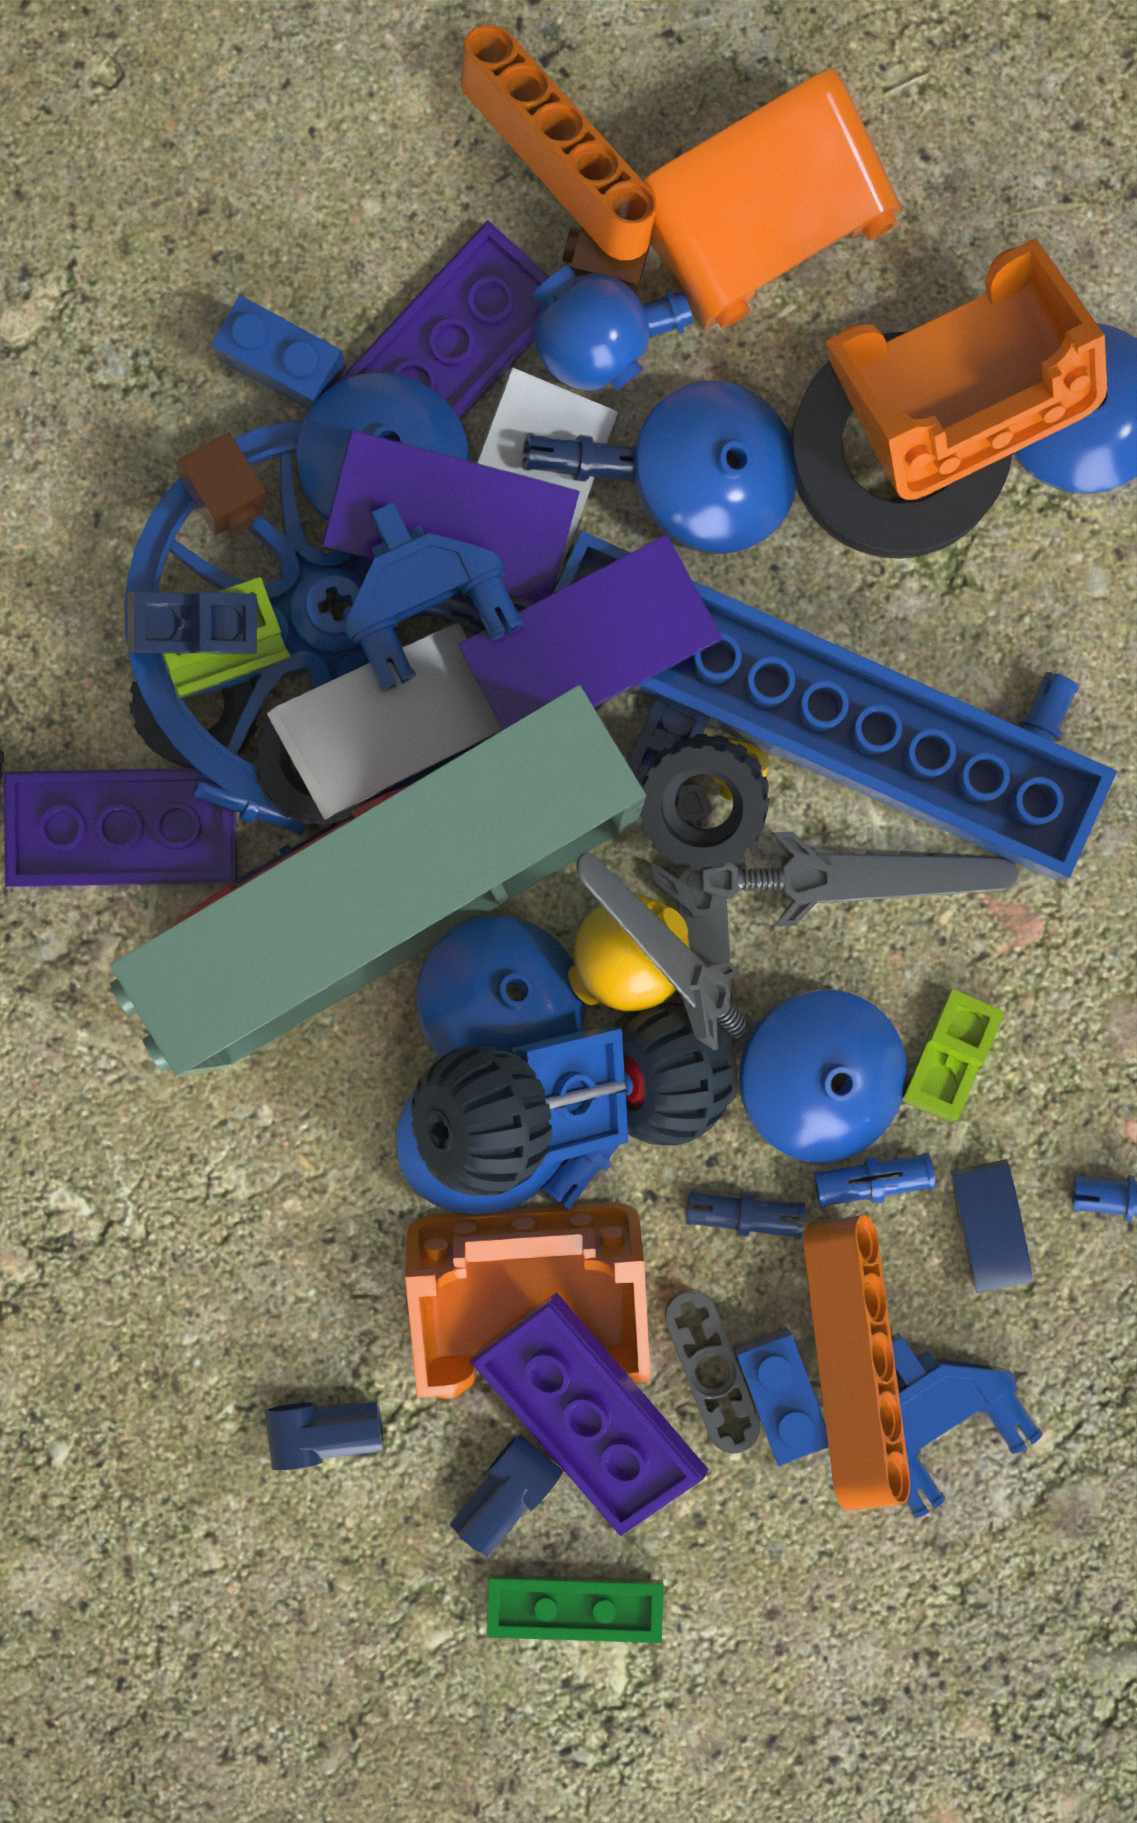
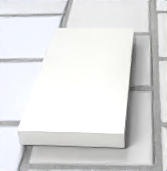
(546, 410)
(361, 740)

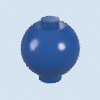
(590, 330)

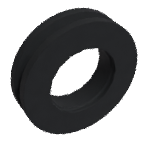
(857, 516)

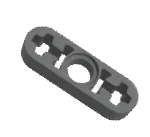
(741, 1405)

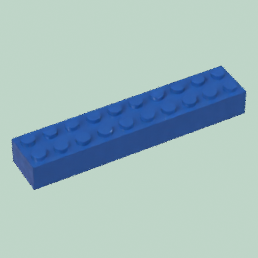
(879, 731)

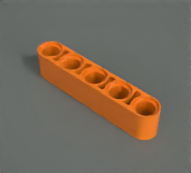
(558, 142)
(856, 1363)

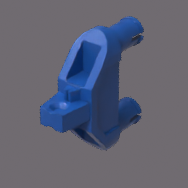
(414, 574)
(943, 1394)

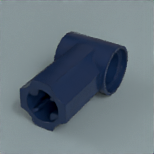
(306, 1434)
(515, 1482)

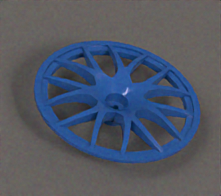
(312, 638)

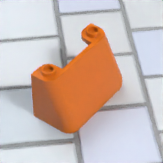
(768, 197)
(976, 376)
(488, 1270)

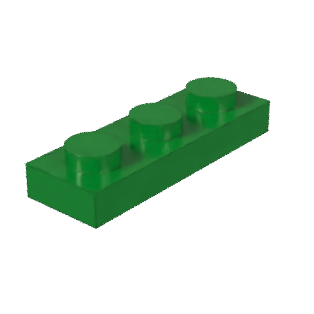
(575, 1608)

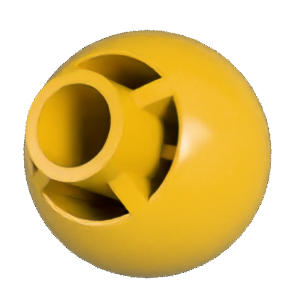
(614, 968)

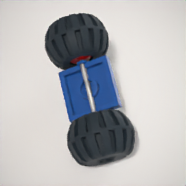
(500, 1115)

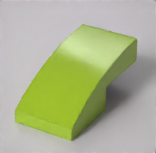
(952, 1056)

